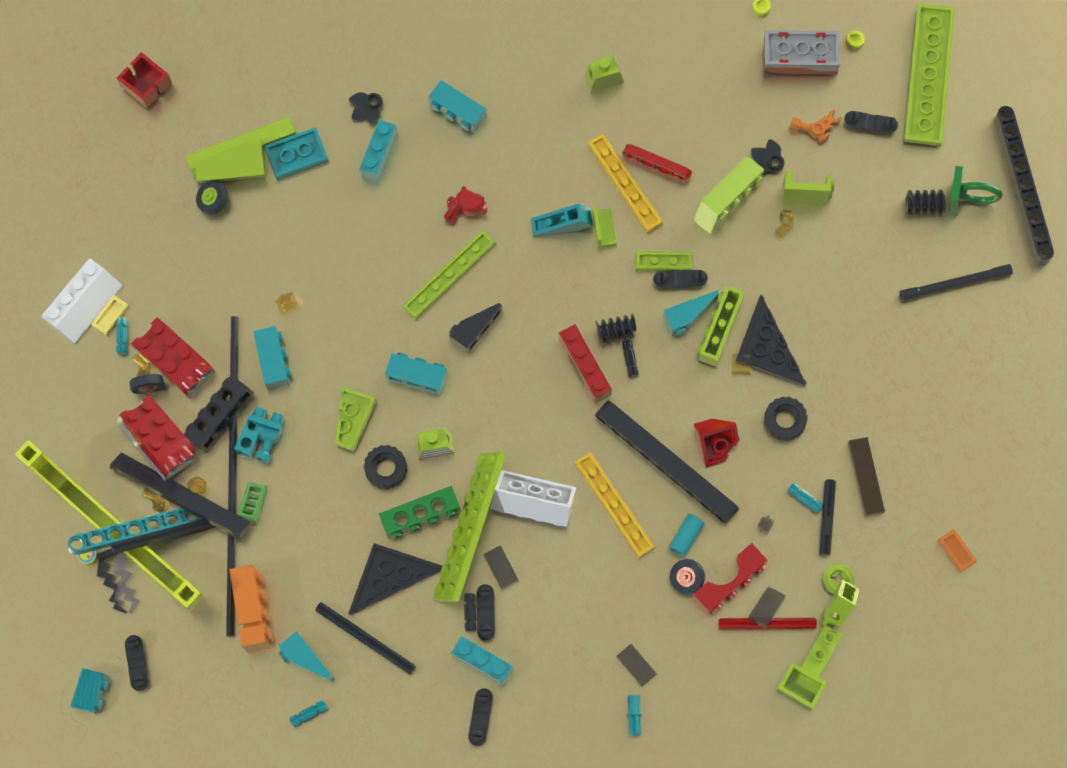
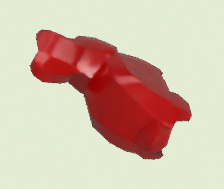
(466, 202)

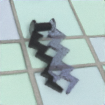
(120, 586)

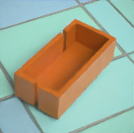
(250, 608)

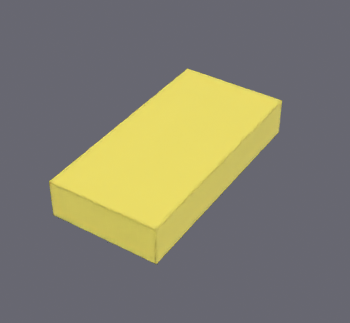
(109, 314)

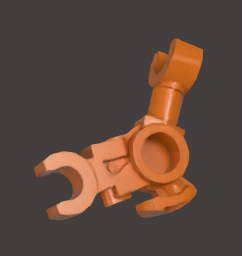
(818, 128)

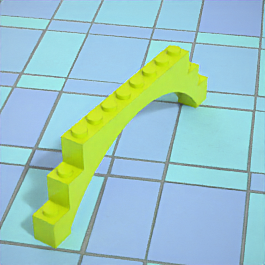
(101, 518)

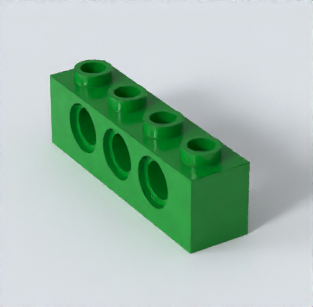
(390, 517)

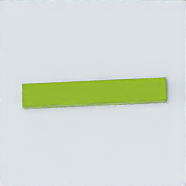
(268, 134)
(448, 275)

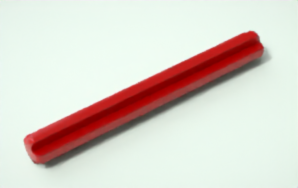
(775, 623)

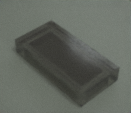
(501, 567)
(767, 607)
(636, 665)

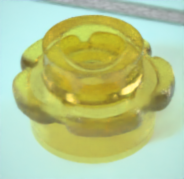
(197, 485)

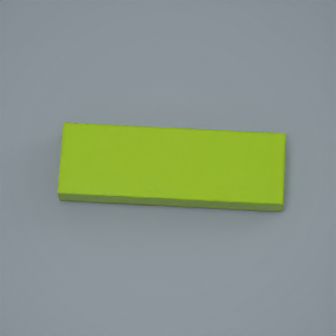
(663, 261)

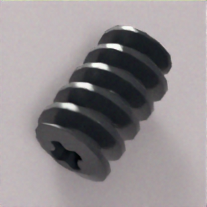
(925, 200)
(616, 328)

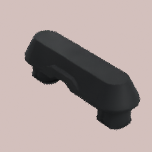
(870, 122)
(680, 279)
(485, 612)
(136, 663)
(480, 717)

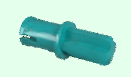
(634, 715)

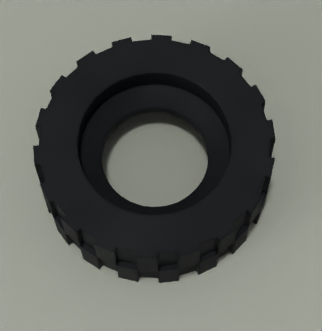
(796, 408)
(385, 481)

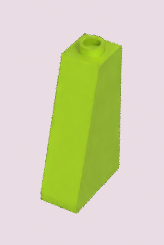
(233, 164)

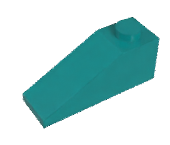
(562, 221)
(685, 315)
(301, 655)

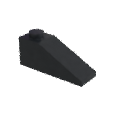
(471, 329)

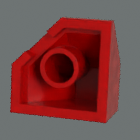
(716, 439)

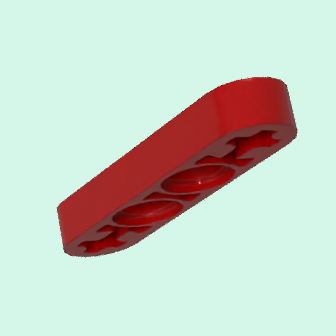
(657, 162)

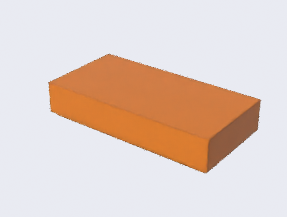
(957, 550)

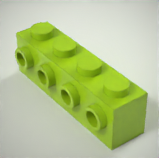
(721, 326)

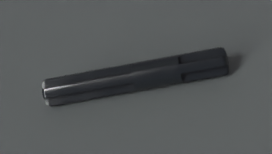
(827, 517)

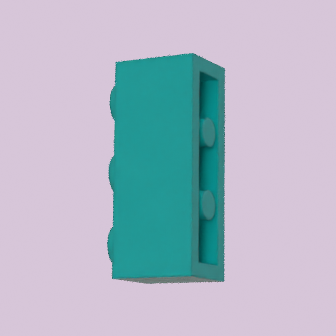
(457, 106)
(378, 150)
(272, 357)
(416, 373)
(482, 661)

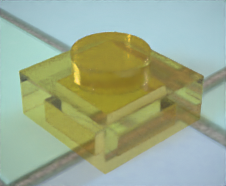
(286, 301)

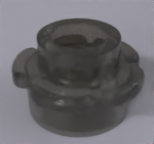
(765, 524)

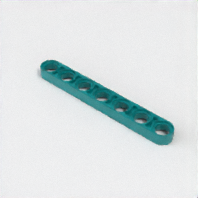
(123, 529)

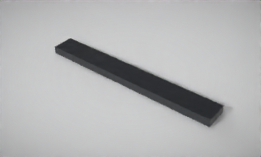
(180, 495)

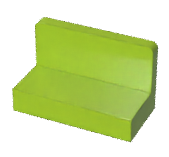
(604, 227)

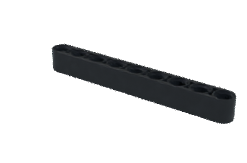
(1021, 193)
(667, 462)

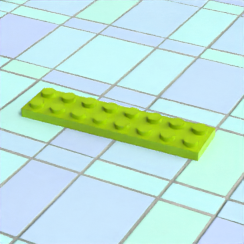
(929, 74)
(469, 527)

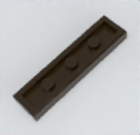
(866, 476)

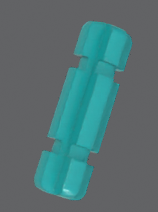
(121, 336)
(805, 497)
(308, 713)

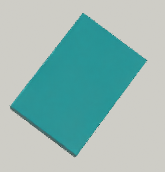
(296, 153)

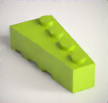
(728, 194)

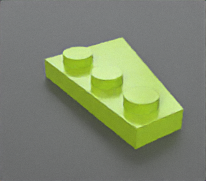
(353, 416)

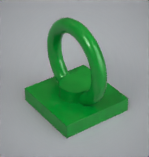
(959, 192)

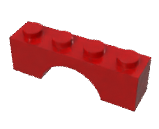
(585, 362)
(712, 595)

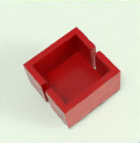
(146, 82)

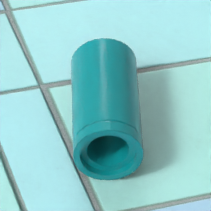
(686, 535)

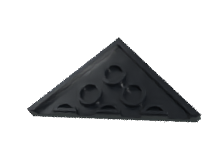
(768, 347)
(388, 574)

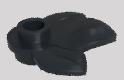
(364, 108)
(765, 157)

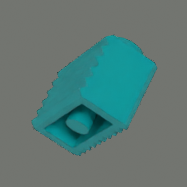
(90, 691)

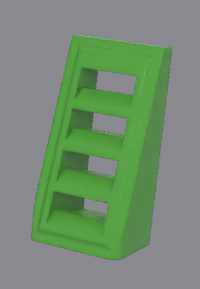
(250, 514)

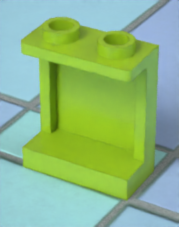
(806, 192)

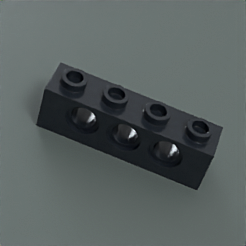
(218, 423)

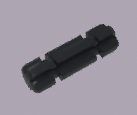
(630, 358)
(470, 612)

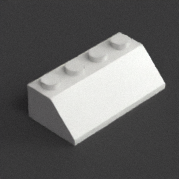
(81, 301)
(533, 498)

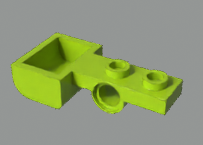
(804, 682)

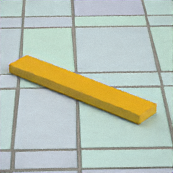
(625, 183)
(614, 505)

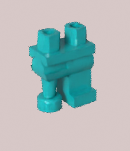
(258, 429)

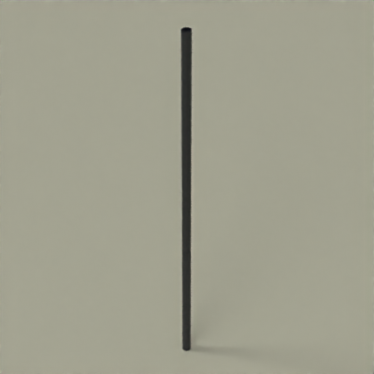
(232, 481)

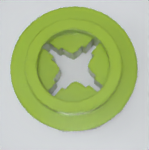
(832, 572)

